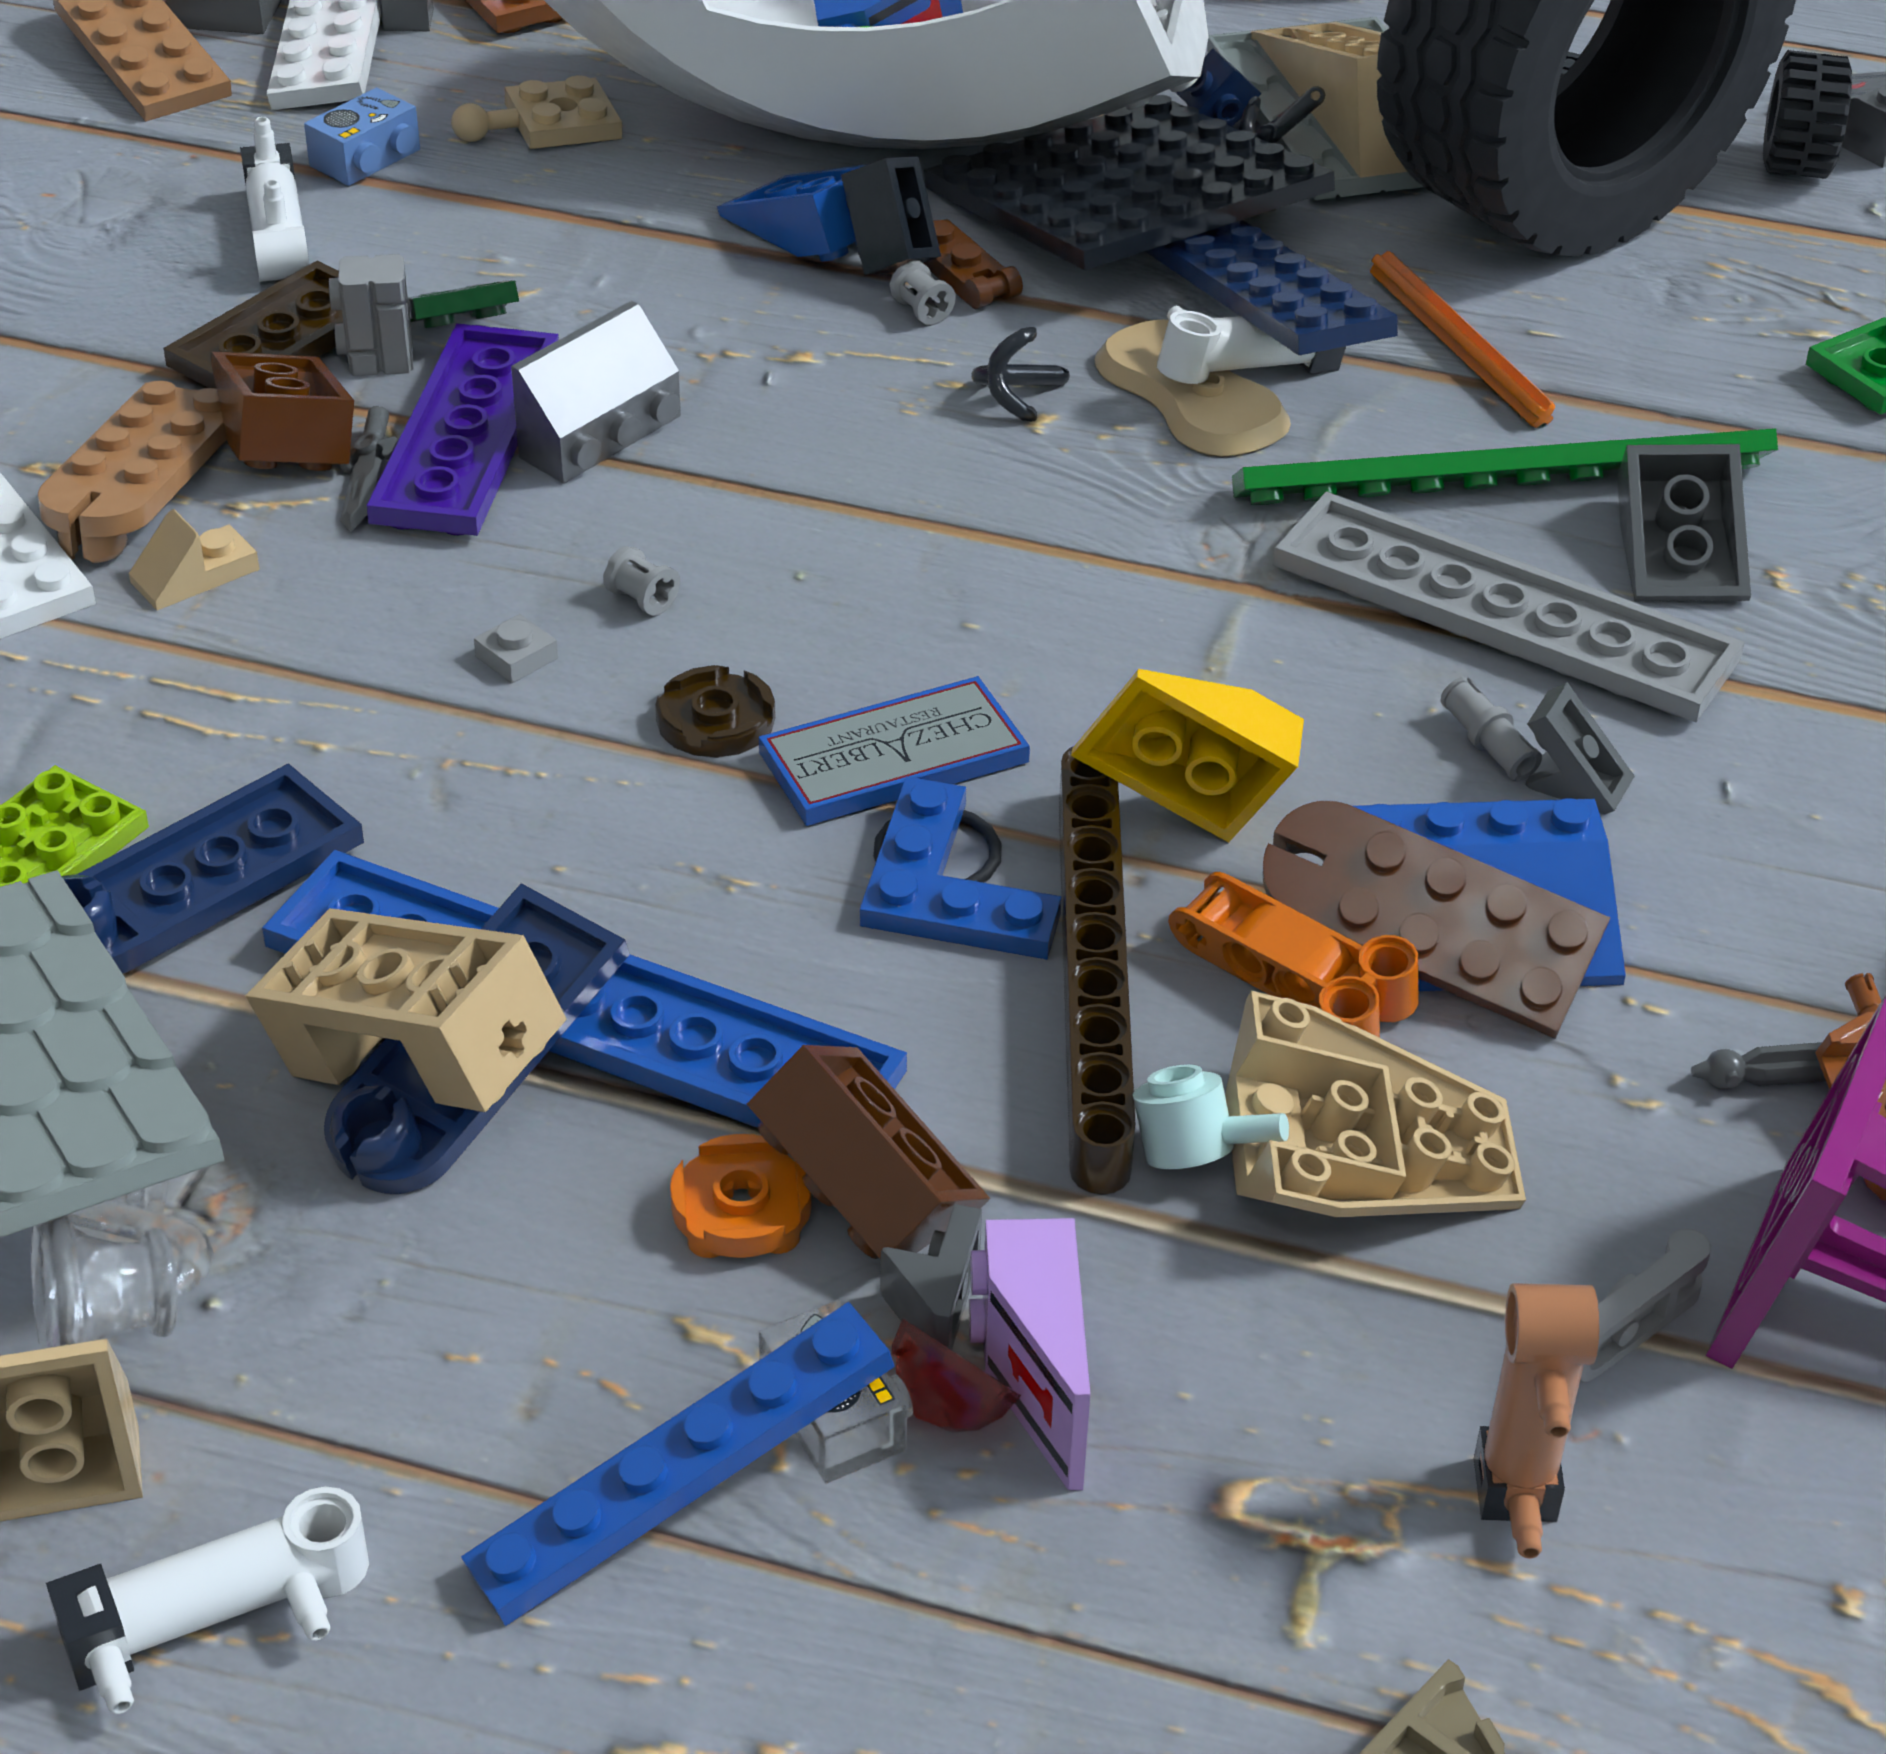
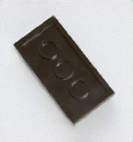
(282, 320)

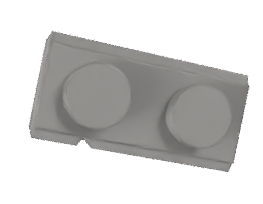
(374, 313)

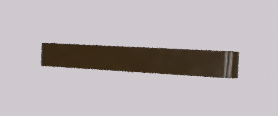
(1095, 980)

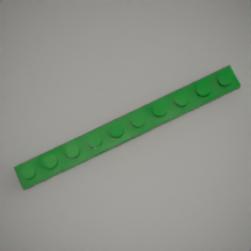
(1476, 467)

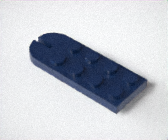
(211, 865)
(384, 1115)

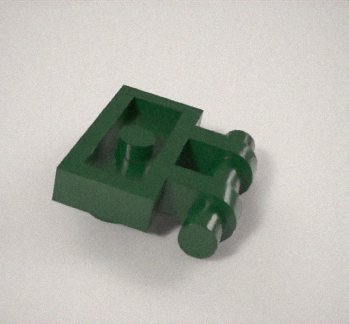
(479, 300)

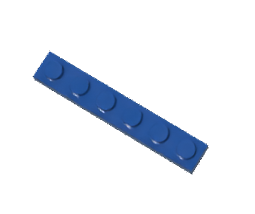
(676, 1463)

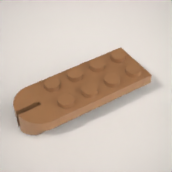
(146, 54)
(131, 468)

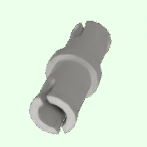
(1491, 728)

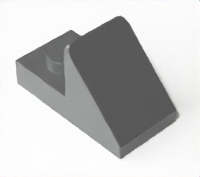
(1578, 754)
(934, 1286)

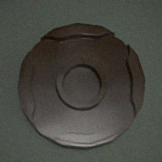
(715, 711)

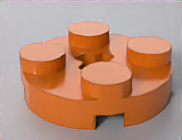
(740, 1228)

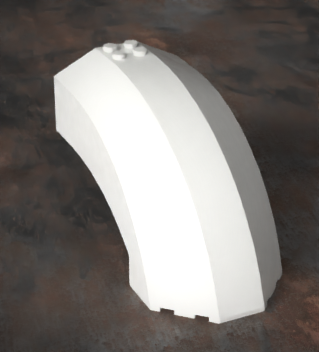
(917, 85)

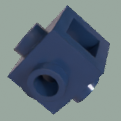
(1220, 90)

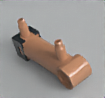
(1519, 1455)

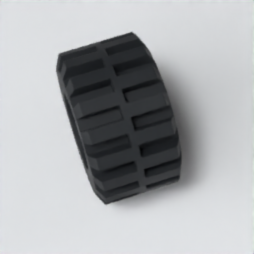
(1807, 114)

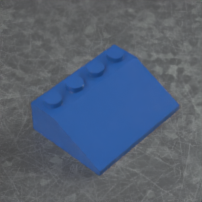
(1539, 841)

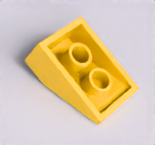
(1195, 747)

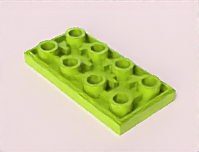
(63, 827)

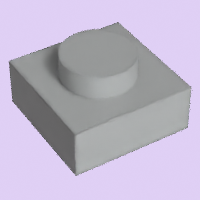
(515, 648)

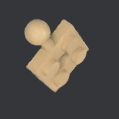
(546, 114)

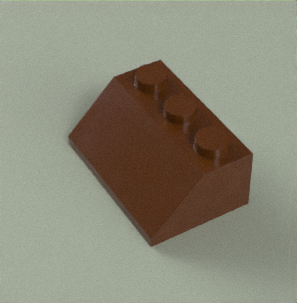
(863, 1149)

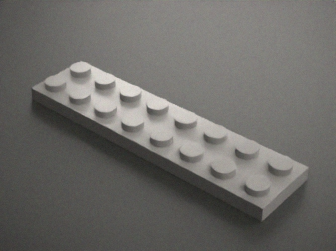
(1510, 606)

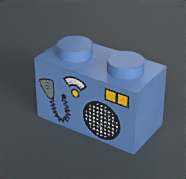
(362, 136)

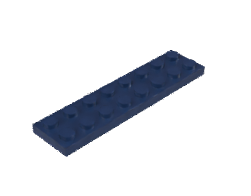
(1277, 289)

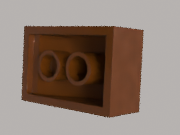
(283, 410)

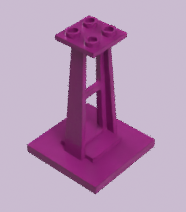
(1800, 1220)

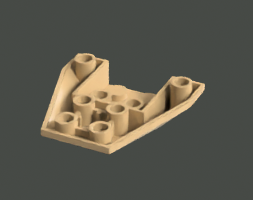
(1365, 1121)

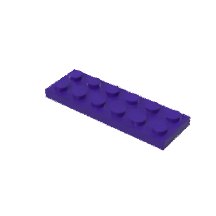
(457, 435)

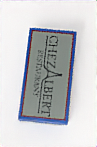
(867, 753)

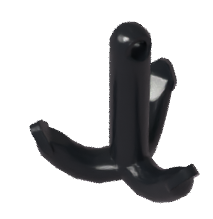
(1283, 122)
(1001, 375)

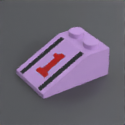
(1036, 1333)

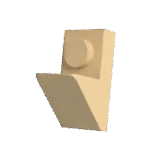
(184, 564)

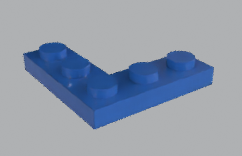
(916, 900)

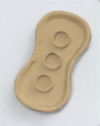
(1212, 417)

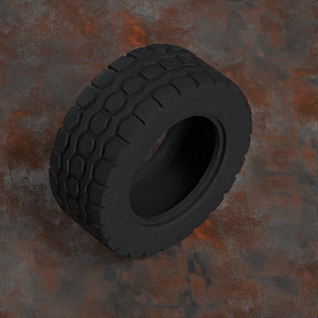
(1583, 157)

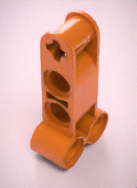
(1298, 956)

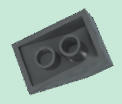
(1684, 522)

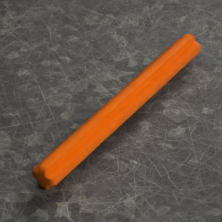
(1463, 340)

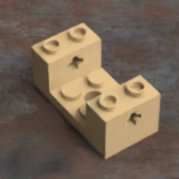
(453, 995)

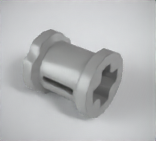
(924, 288)
(641, 580)

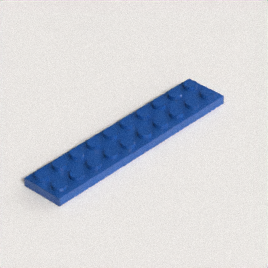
(641, 1024)

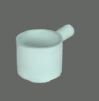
(1188, 1119)

